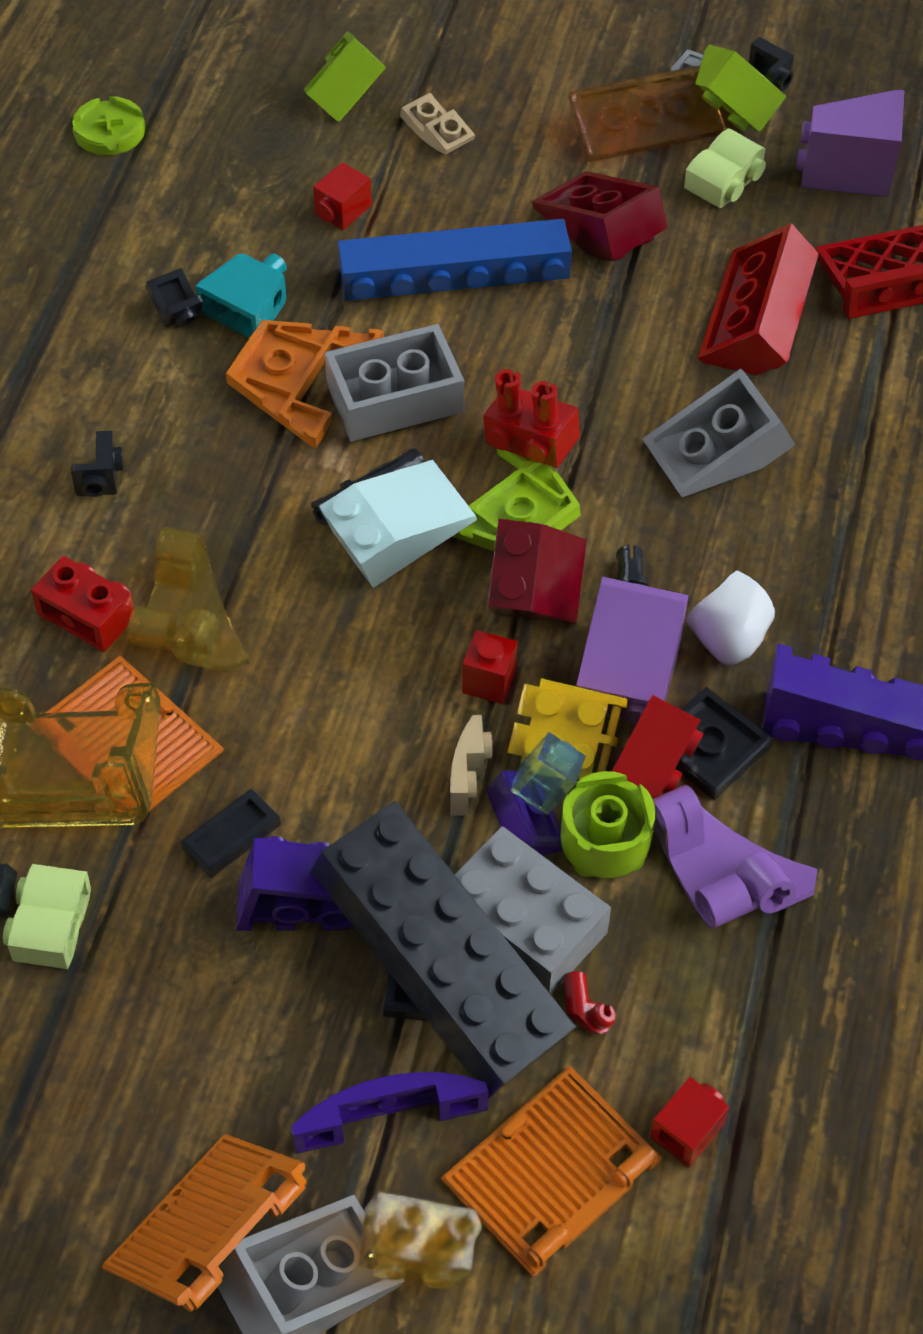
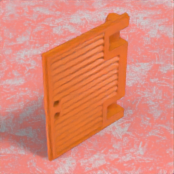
(181, 743)
(550, 1169)
(205, 1220)

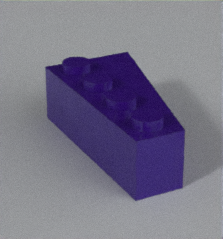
(842, 707)
(282, 889)

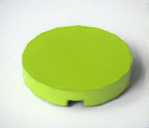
(108, 126)

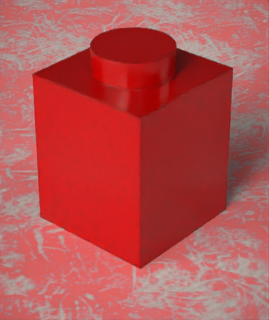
(342, 196)
(489, 666)
(690, 1121)

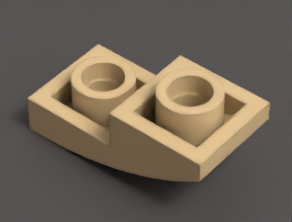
(435, 126)
(467, 764)

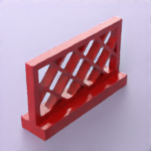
(871, 289)

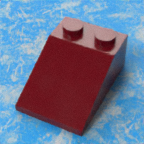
(605, 213)

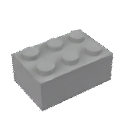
(394, 382)
(535, 906)

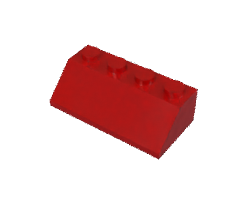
(760, 303)

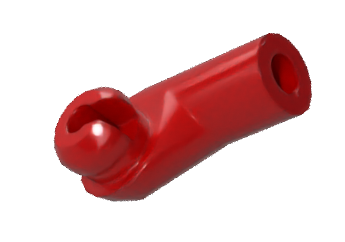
(583, 1011)

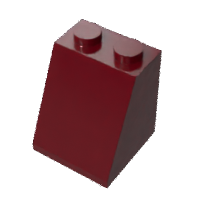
(536, 572)

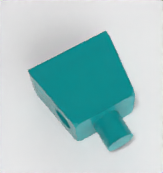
(244, 292)

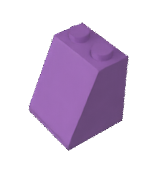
(853, 144)
(632, 644)

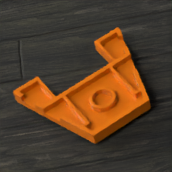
(281, 366)

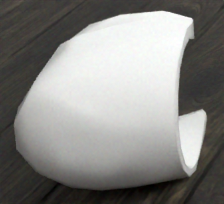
(732, 619)

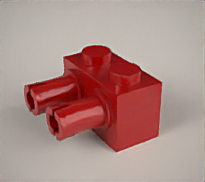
(532, 421)

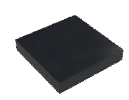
(726, 748)

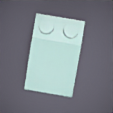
(396, 518)

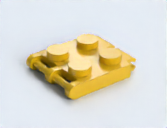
(572, 716)

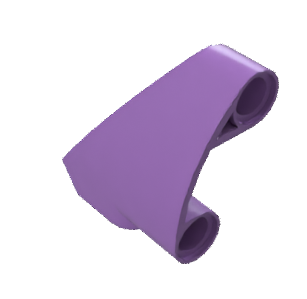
(722, 869)

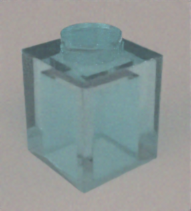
(548, 773)

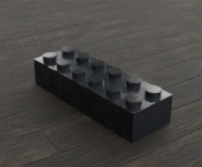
(441, 948)

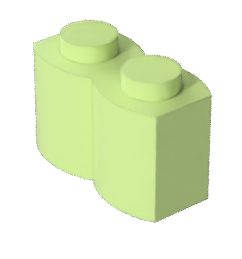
(725, 168)
(48, 916)

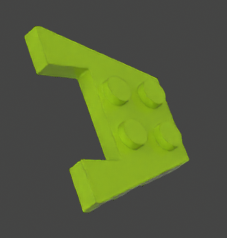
(527, 495)

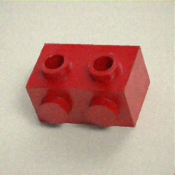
(83, 602)
(657, 747)

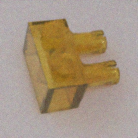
(418, 1240)

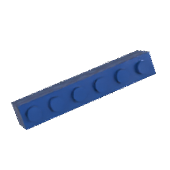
(454, 259)

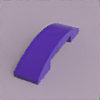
(452, 1093)

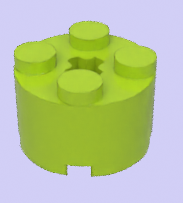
(607, 825)

